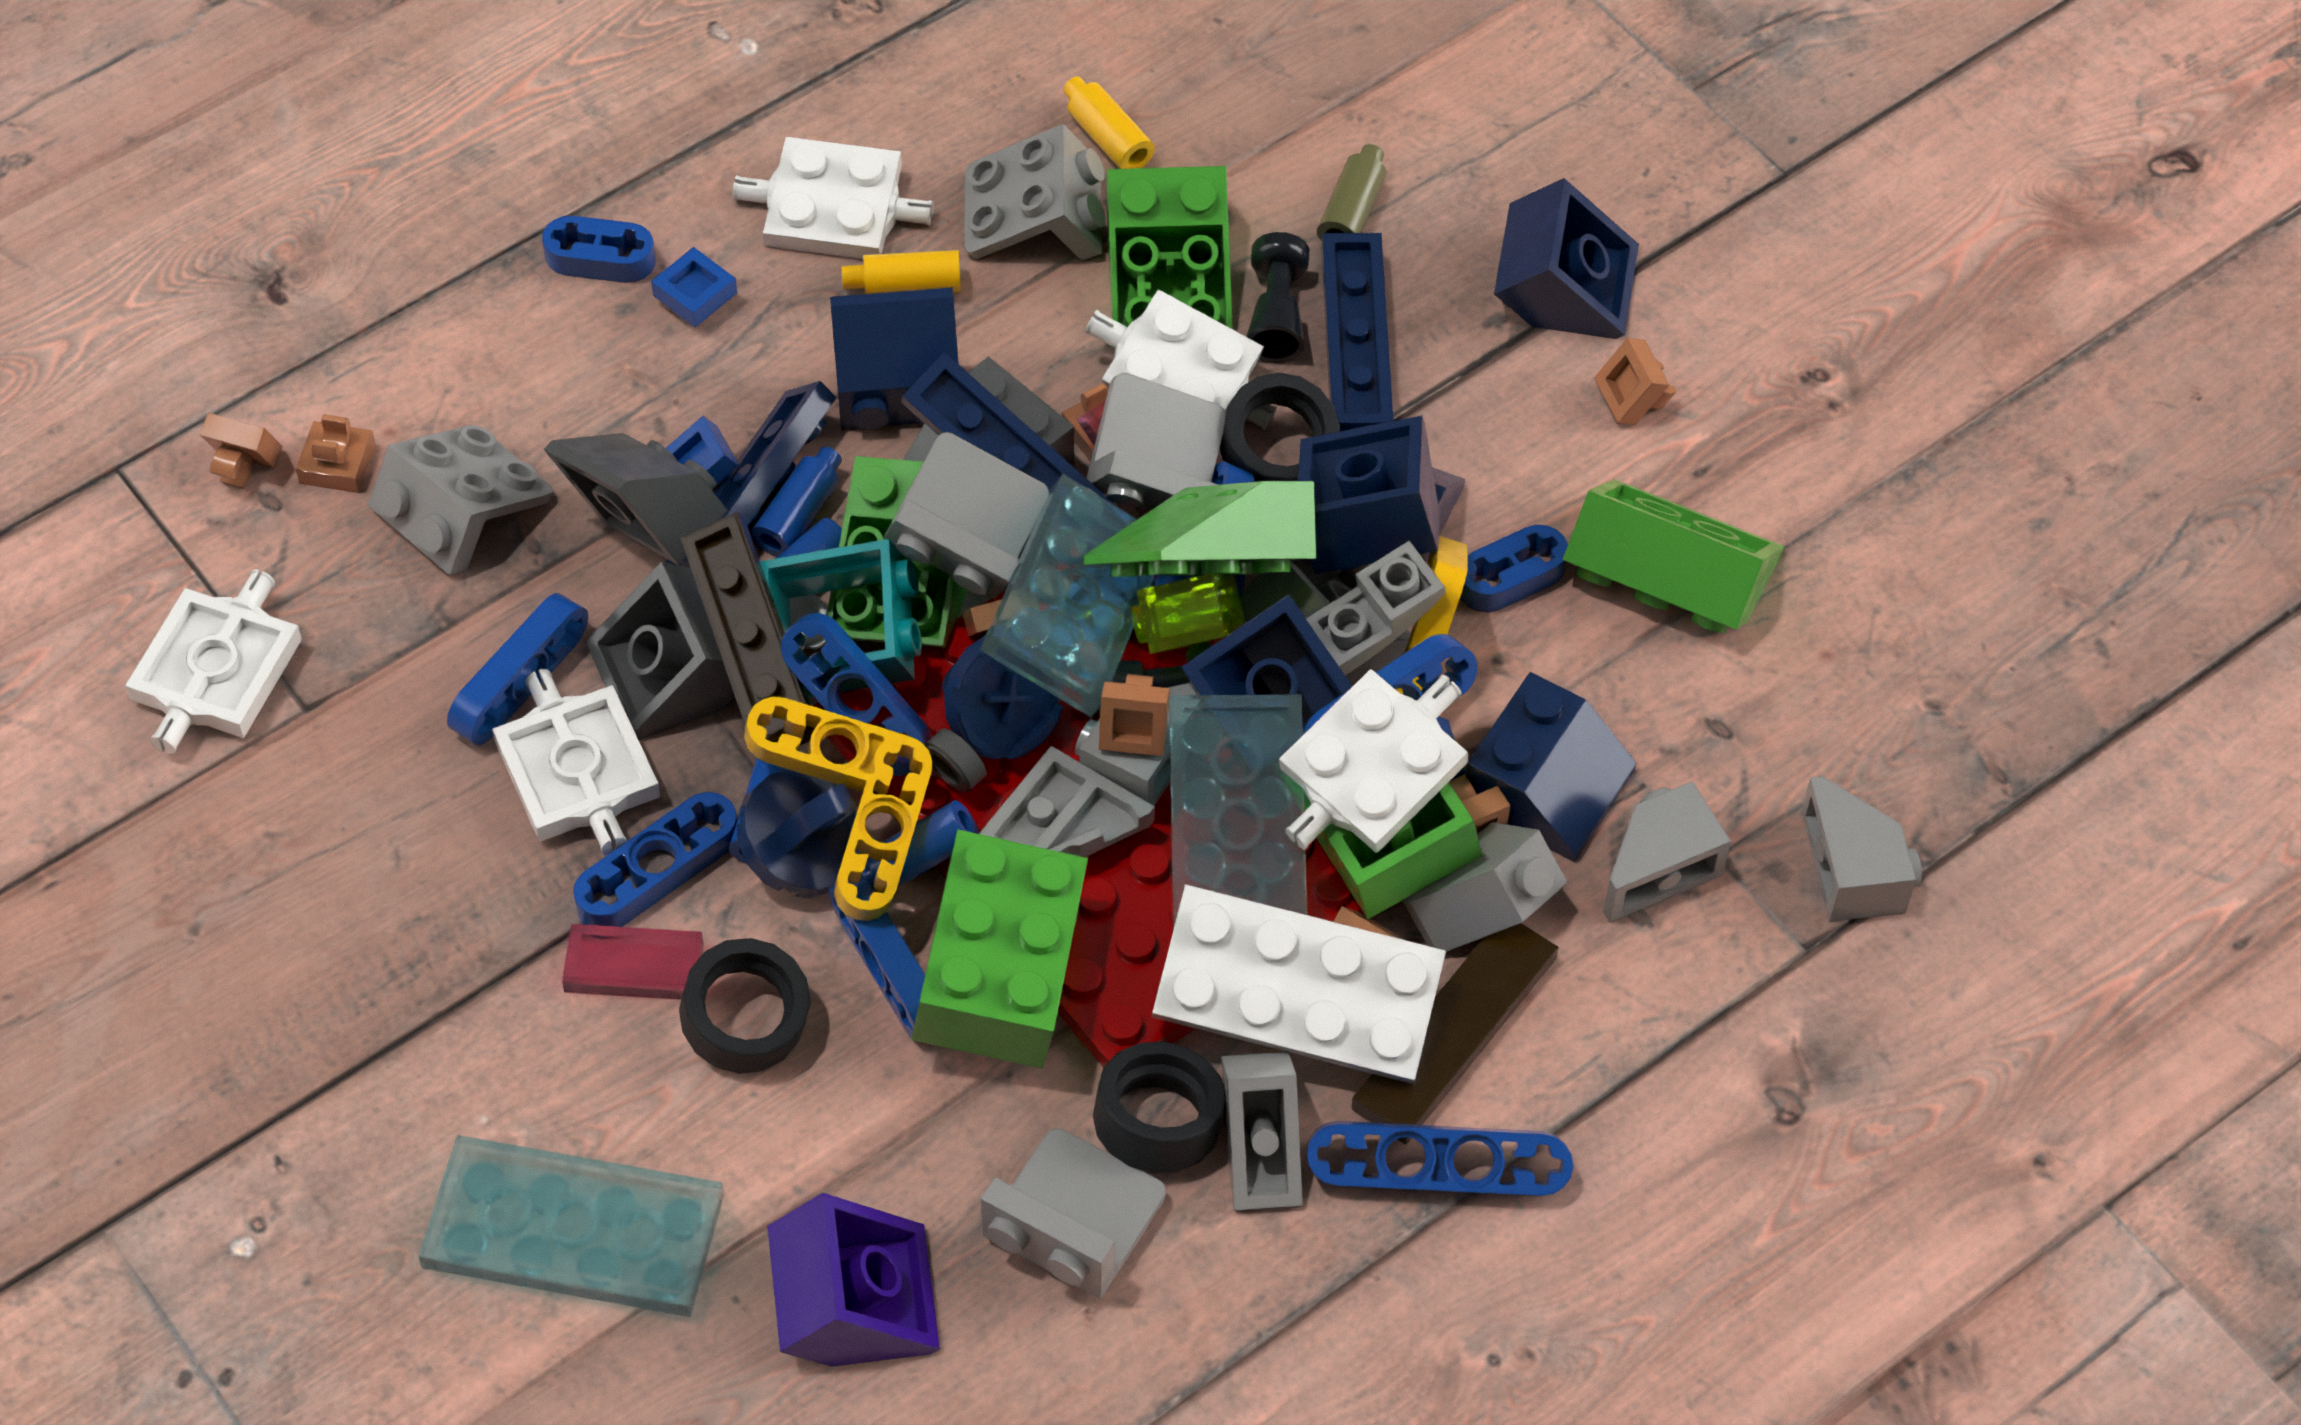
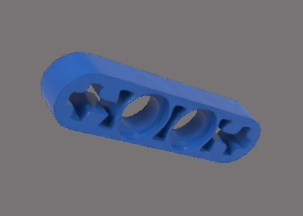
(1438, 1167)

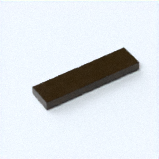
(743, 617)
(1461, 1024)

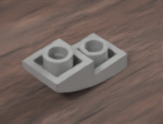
(1380, 609)

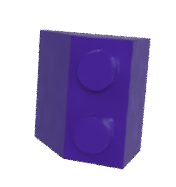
(851, 1284)

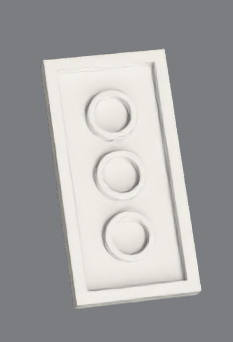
(1299, 984)

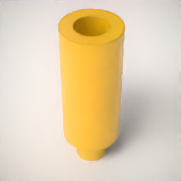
(1108, 124)
(904, 272)

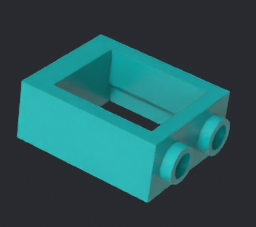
(850, 568)

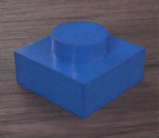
(694, 287)
(706, 447)

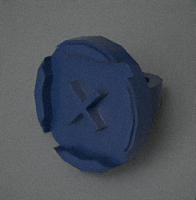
(997, 707)
(796, 831)

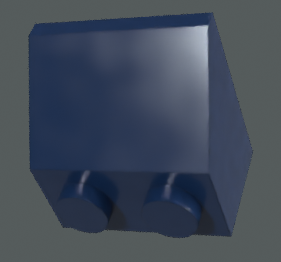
(1566, 264)
(884, 348)
(1370, 493)
(1271, 657)
(1552, 764)

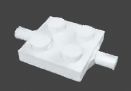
(832, 198)
(1182, 351)
(213, 662)
(1373, 761)
(576, 762)

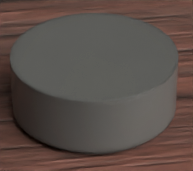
(955, 761)

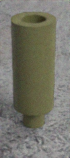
(1354, 193)

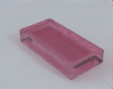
(629, 961)

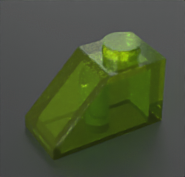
(1187, 612)

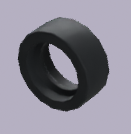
(1278, 390)
(757, 959)
(1147, 1145)

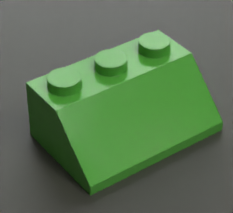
(1671, 555)

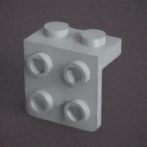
(1035, 189)
(1153, 442)
(447, 486)
(968, 515)
(1072, 1211)

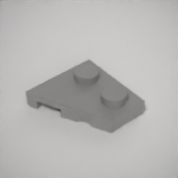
(1069, 809)

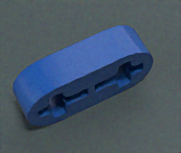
(599, 249)
(1516, 573)

